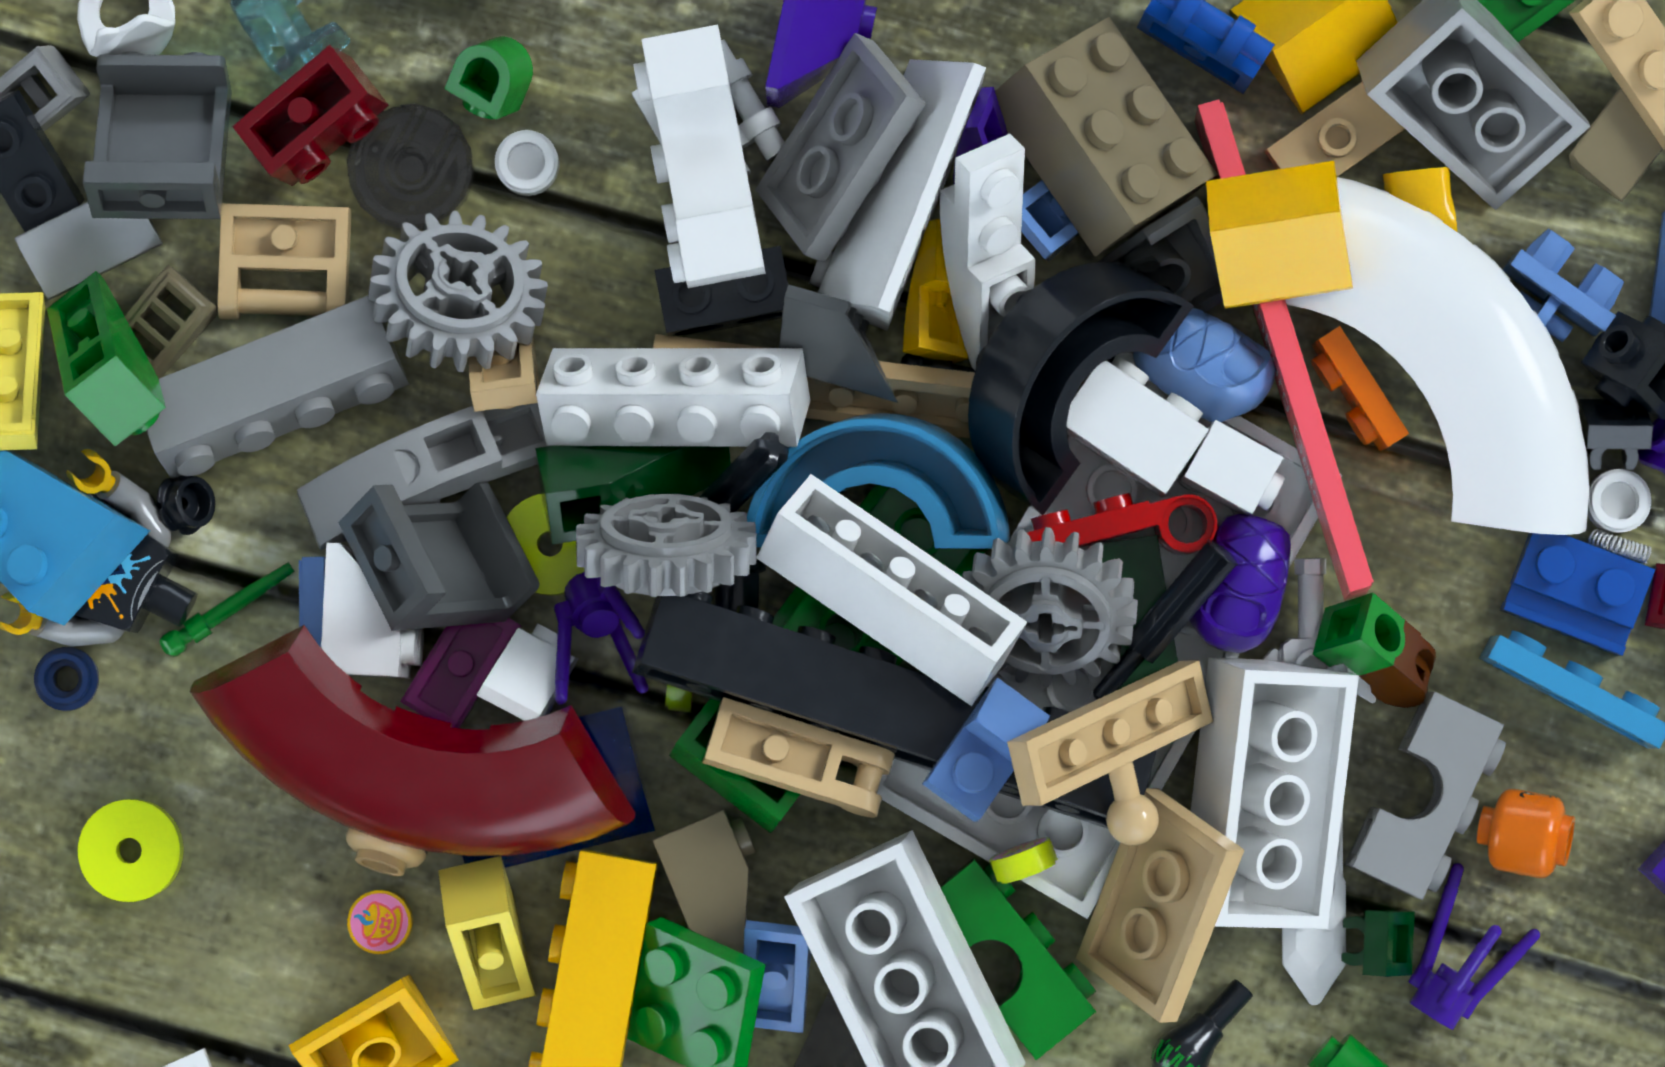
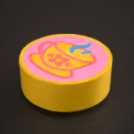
(380, 921)

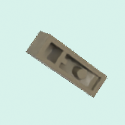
(710, 875)

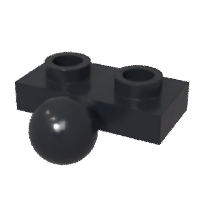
(30, 169)

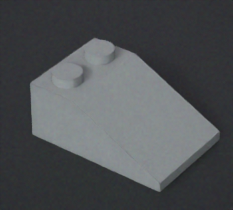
(1470, 96)

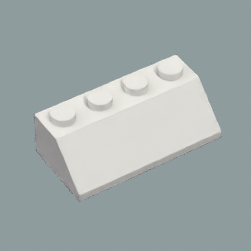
(1276, 785)

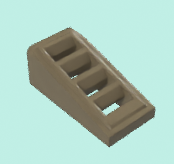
(187, 331)

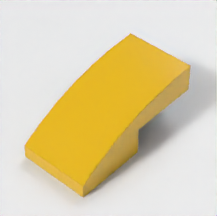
(930, 317)

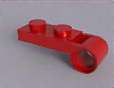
(1120, 517)

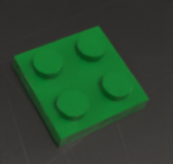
(694, 998)

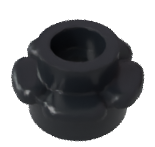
(185, 503)

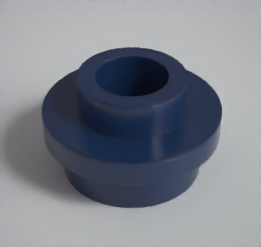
(46, 678)

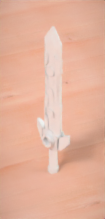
(1315, 954)

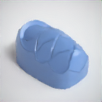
(1211, 367)

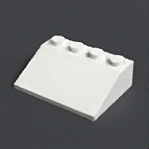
(888, 228)

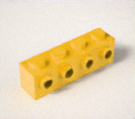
(596, 959)

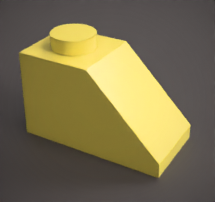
(486, 932)

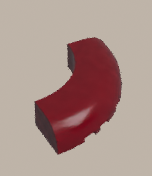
(407, 773)

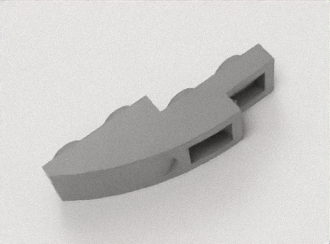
(427, 464)

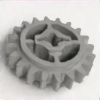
(456, 307)
(666, 545)
(1068, 597)

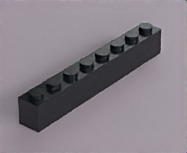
(826, 686)

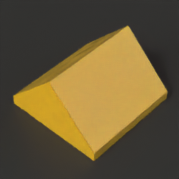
(1316, 41)
(1278, 234)
(381, 1031)

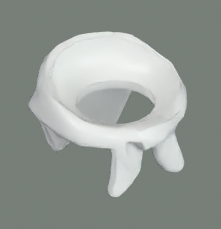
(142, 34)

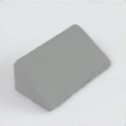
(77, 245)

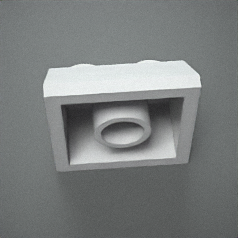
(355, 626)

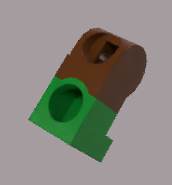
(1378, 648)

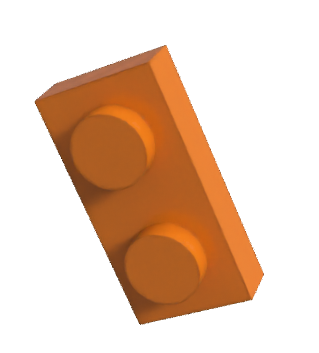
(1371, 412)

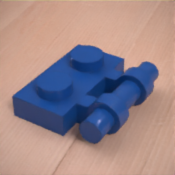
(1208, 39)

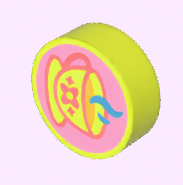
(1023, 860)

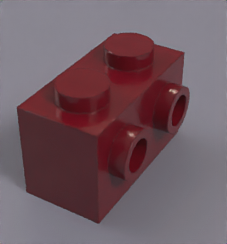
(311, 117)

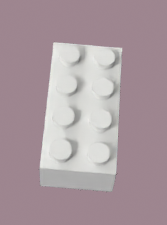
(900, 963)

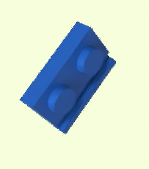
(1578, 590)

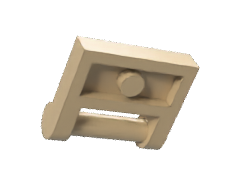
(287, 241)

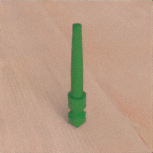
(200, 626)

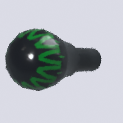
(1196, 1039)

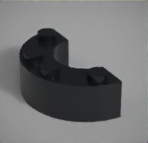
(1042, 358)

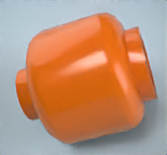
(1526, 833)

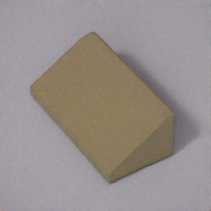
(1615, 148)

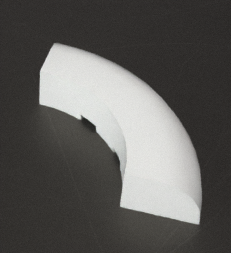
(1475, 358)

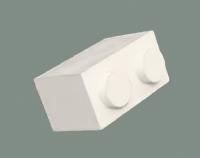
(1134, 425)

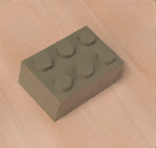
(1102, 136)

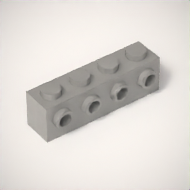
(274, 388)

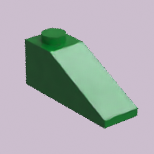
(104, 362)

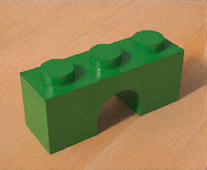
(1046, 998)

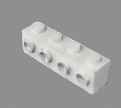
(673, 396)
(891, 589)

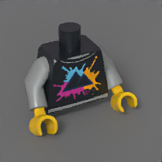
(133, 588)

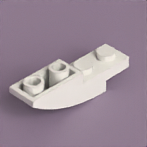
(983, 239)

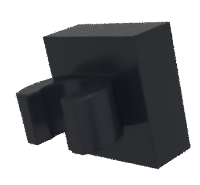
(1613, 428)

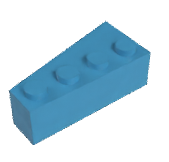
(56, 539)

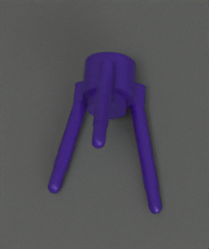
(597, 614)
(1449, 992)

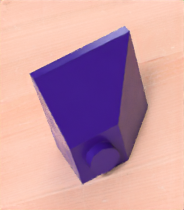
(811, 41)

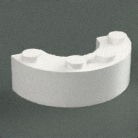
(700, 158)

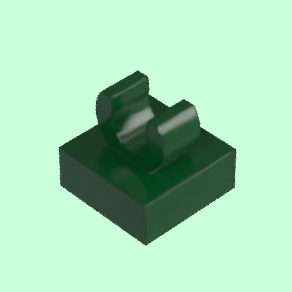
(1386, 942)

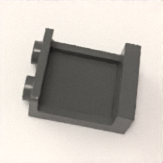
(160, 137)
(439, 558)

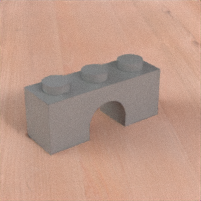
(1456, 750)

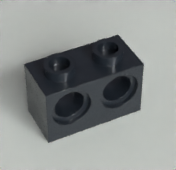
(723, 303)

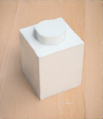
(1234, 470)

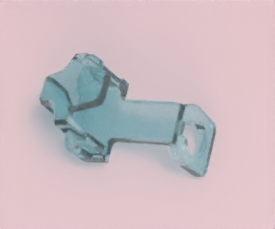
(283, 24)

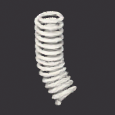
(1611, 542)

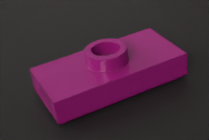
(456, 670)

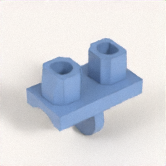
(1585, 305)

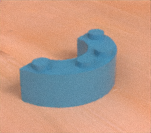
(900, 454)

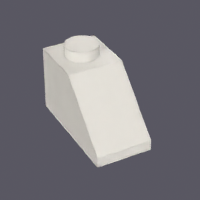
(525, 674)

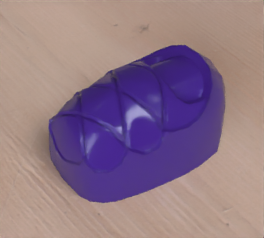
(1252, 595)

